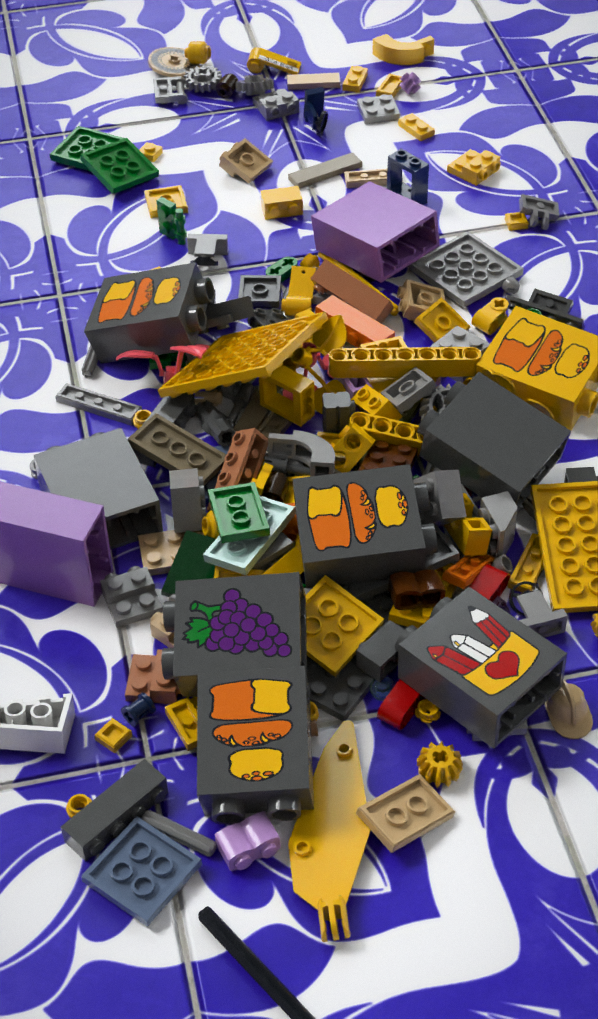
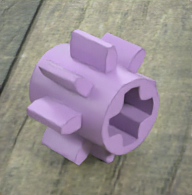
(410, 83)

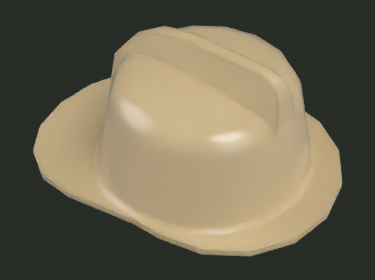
(569, 712)

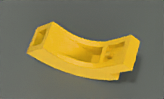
(402, 53)

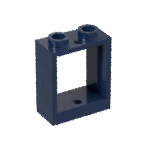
(418, 168)

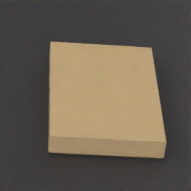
(405, 813)

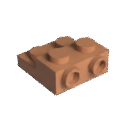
(148, 678)

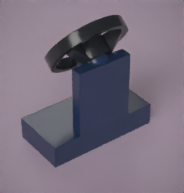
(314, 110)

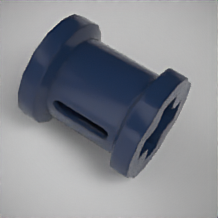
(138, 709)

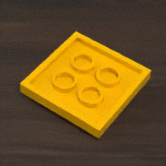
(336, 625)

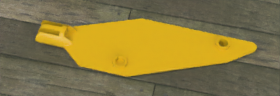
(331, 837)

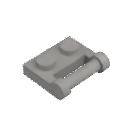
(164, 93)

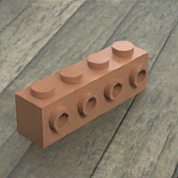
(336, 282)
(243, 459)

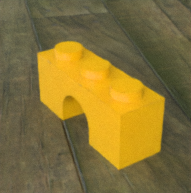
(470, 533)

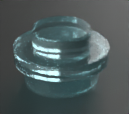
(381, 689)

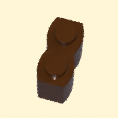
(416, 589)

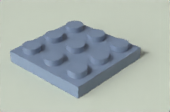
(141, 871)

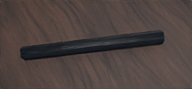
(253, 965)

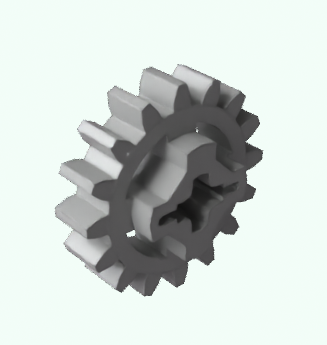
(202, 78)
(254, 84)

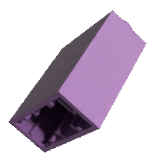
(375, 231)
(53, 544)

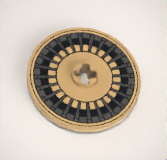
(170, 61)

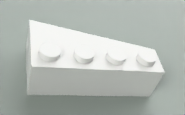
(37, 724)

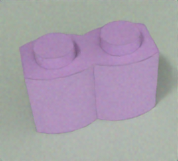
(247, 841)

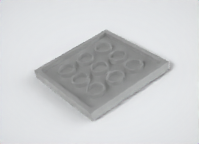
(466, 268)

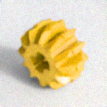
(439, 764)

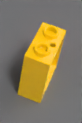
(303, 403)

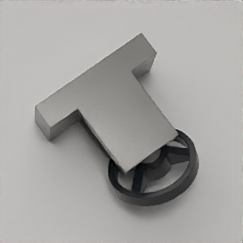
(207, 246)
(537, 611)

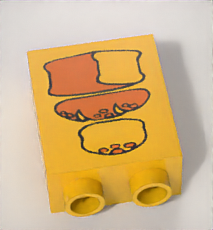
(547, 363)

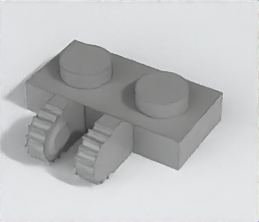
(539, 207)

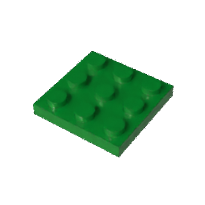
(79, 142)
(119, 165)

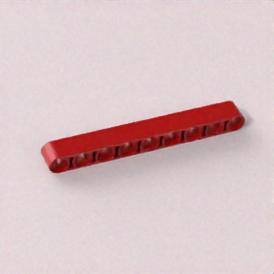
(403, 700)

